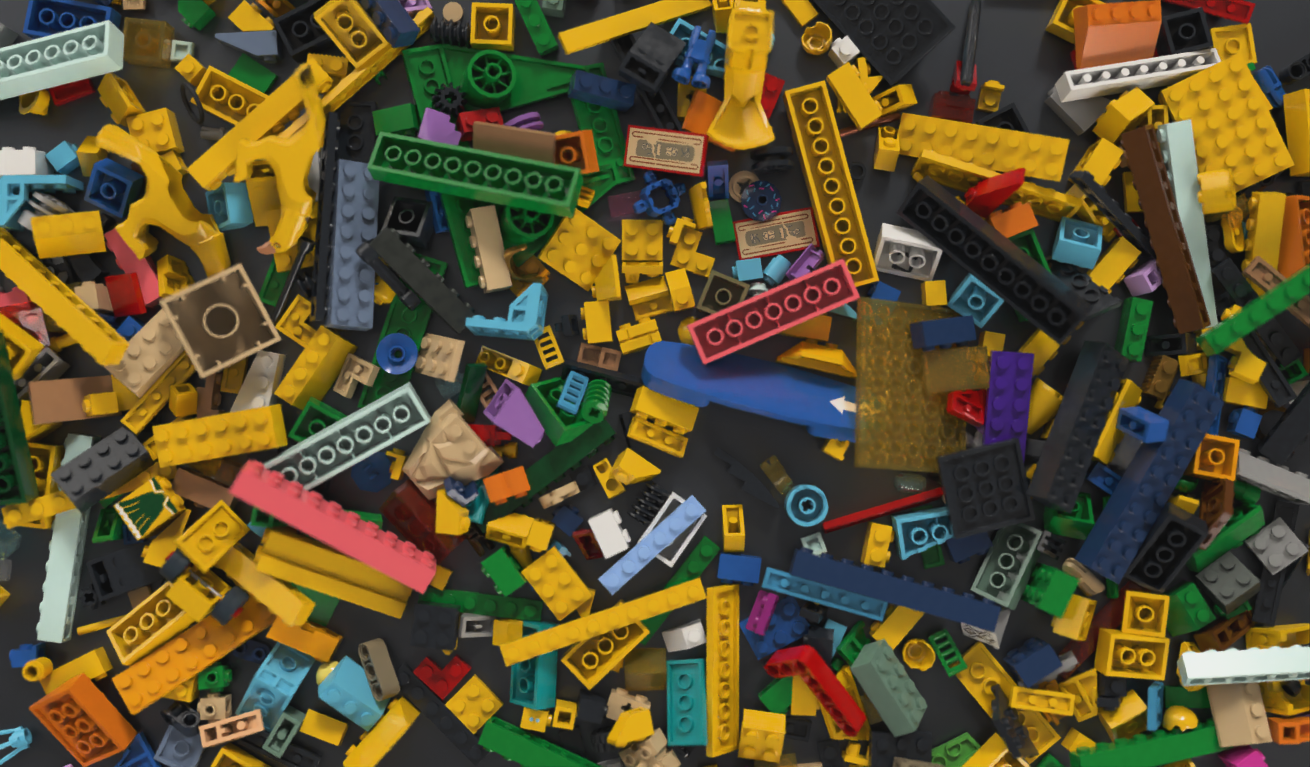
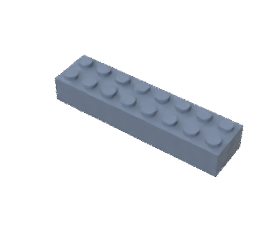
(354, 222)

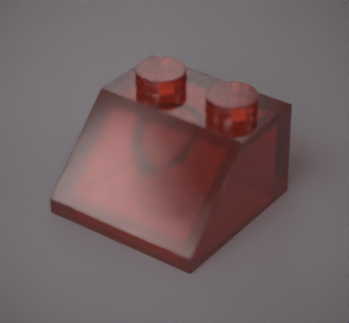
(29, 318)

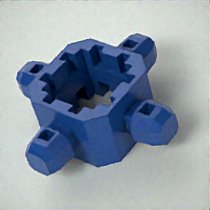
(672, 192)

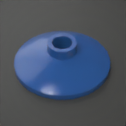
(387, 349)

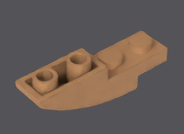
(209, 396)

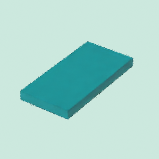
(686, 702)

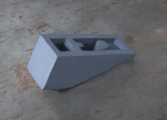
(259, 44)

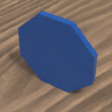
(372, 472)

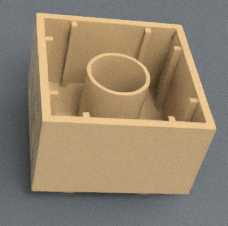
(220, 320)

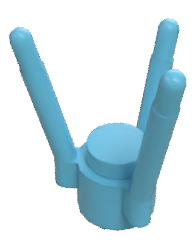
(20, 739)

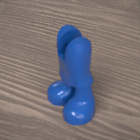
(697, 53)

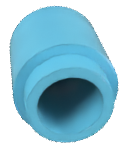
(776, 270)

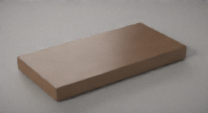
(514, 141)
(62, 398)

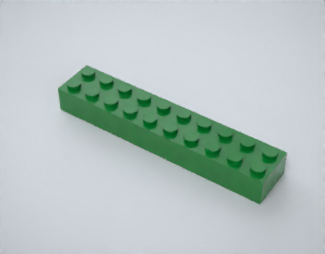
(476, 174)

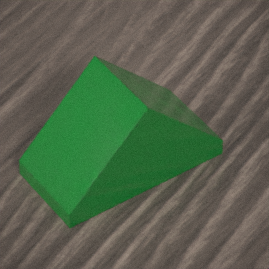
(108, 526)

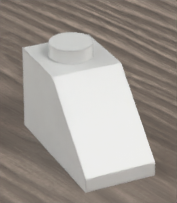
(684, 636)

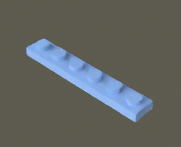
(652, 544)

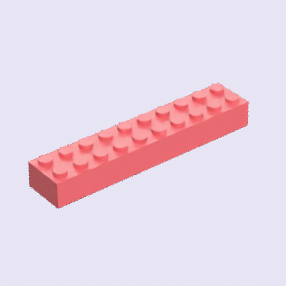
(334, 525)

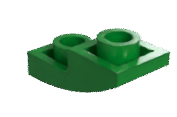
(722, 222)

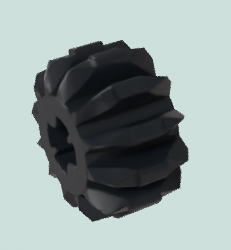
(445, 92)

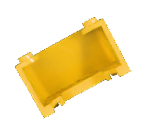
(1284, 636)

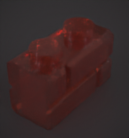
(951, 107)

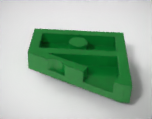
(853, 643)

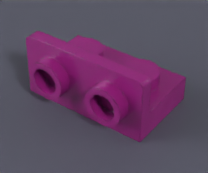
(762, 612)

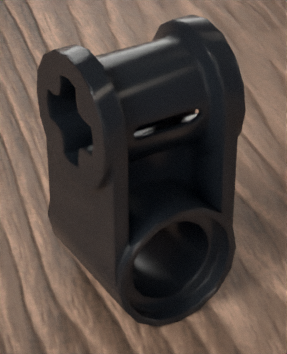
(178, 715)

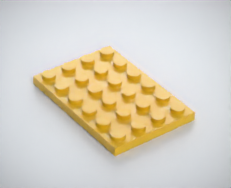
(1229, 122)

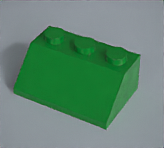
(557, 423)

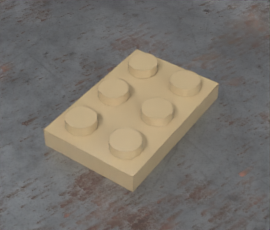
(439, 357)

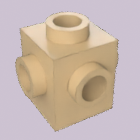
(215, 707)

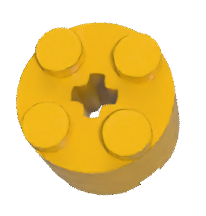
(1217, 191)

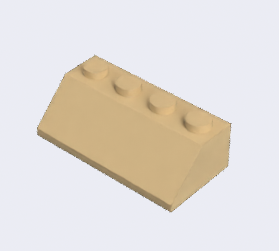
(1238, 714)

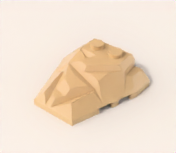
(447, 450)

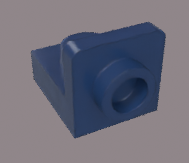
(459, 492)

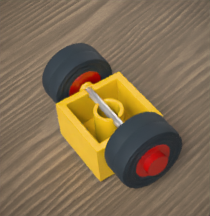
(201, 592)

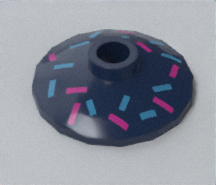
(751, 204)

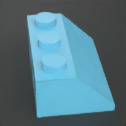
(351, 695)

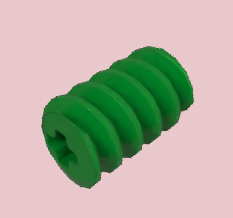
(596, 401)

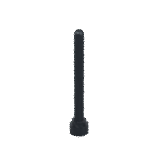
(304, 245)

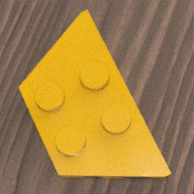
(846, 679)

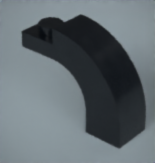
(87, 265)

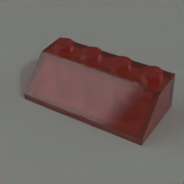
(416, 521)

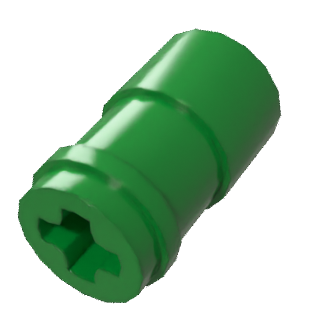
(1246, 492)

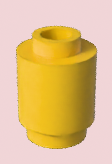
(37, 669)

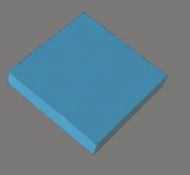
(1155, 705)

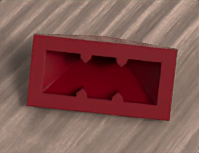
(588, 544)

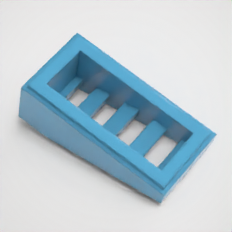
(572, 391)

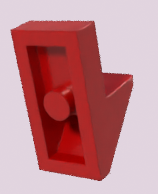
(955, 85)

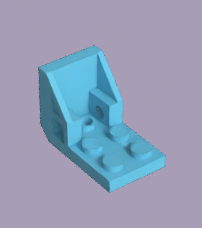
(16, 189)
(524, 321)
(276, 683)

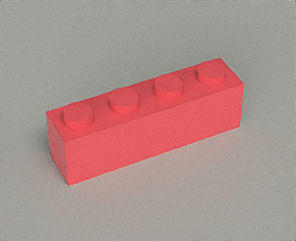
(128, 261)

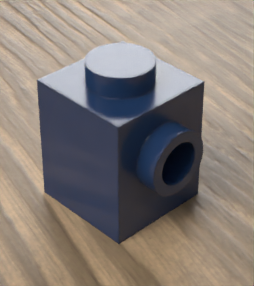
(567, 518)

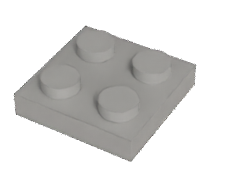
(1276, 546)

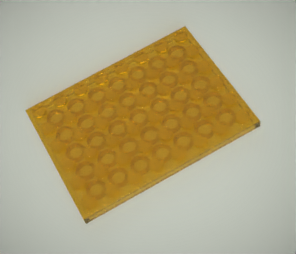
(894, 417)

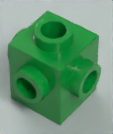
(215, 677)

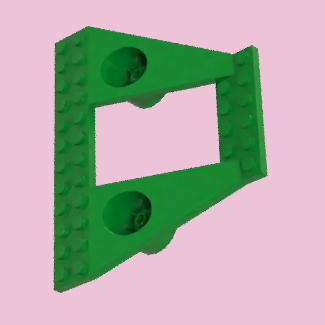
(527, 83)

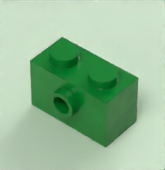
(397, 120)

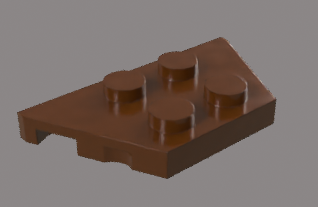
(1215, 506)

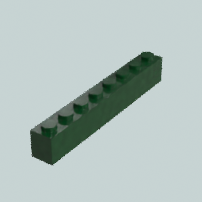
(552, 468)

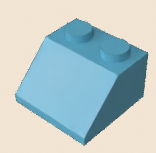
(230, 206)
(1077, 243)

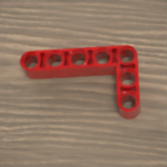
(821, 681)

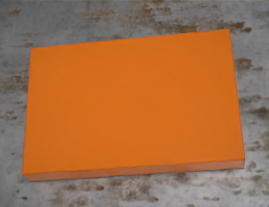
(701, 115)

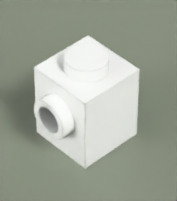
(843, 51)

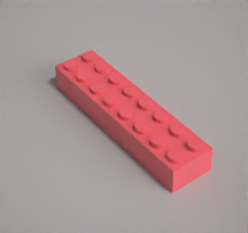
(773, 311)

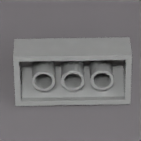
(1273, 478)

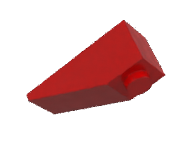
(993, 191)

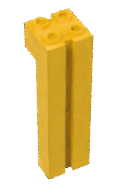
(328, 571)

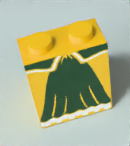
(150, 507)

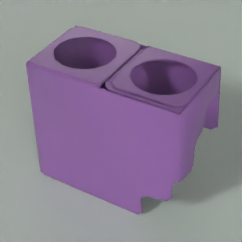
(437, 128)

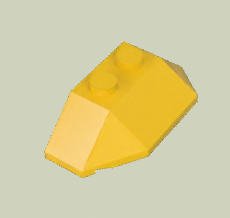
(818, 358)

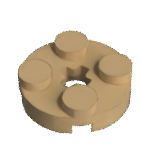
(559, 494)

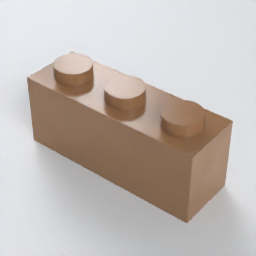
(202, 489)

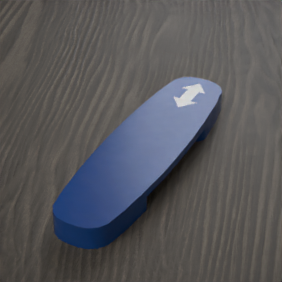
(752, 386)

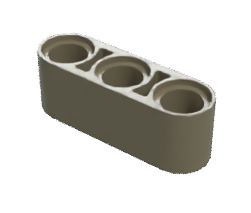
(378, 669)

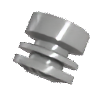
(48, 206)

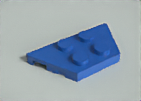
(138, 754)

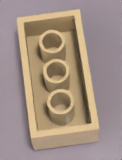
(148, 355)

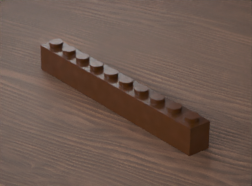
(1165, 229)

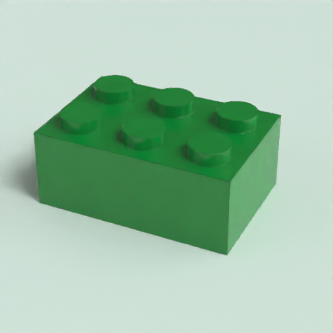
(1049, 589)

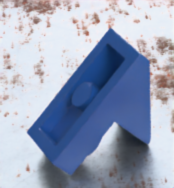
(717, 179)

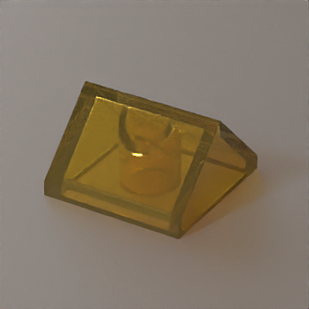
(646, 669)

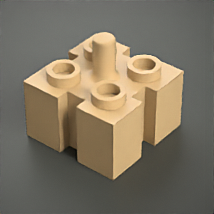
(649, 752)

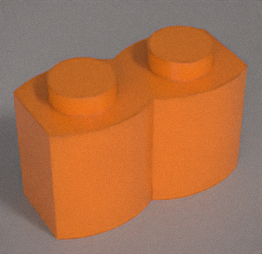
(506, 485)

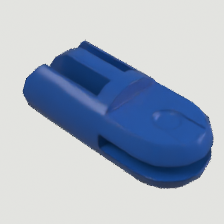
(1270, 86)

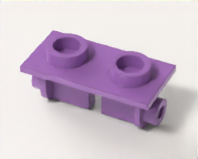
(809, 259)

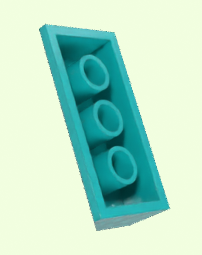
(535, 678)

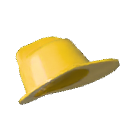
(34, 102)

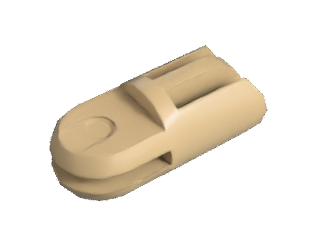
(1088, 582)

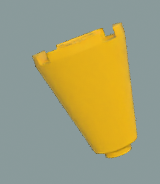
(1043, 405)

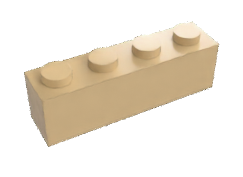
(488, 248)

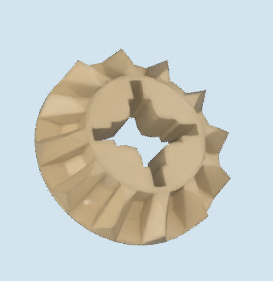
(741, 178)

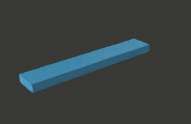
(823, 594)

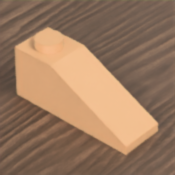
(231, 729)

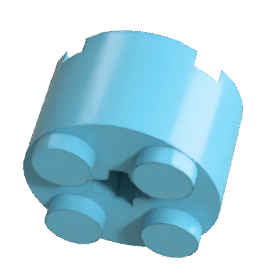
(808, 516)

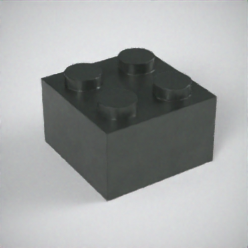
(1228, 583)

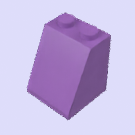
(513, 413)

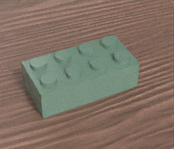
(889, 687)

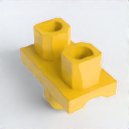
(852, 755)

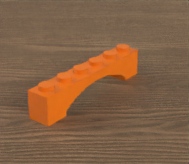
(1289, 729)

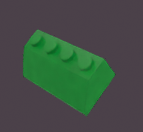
(1243, 523)

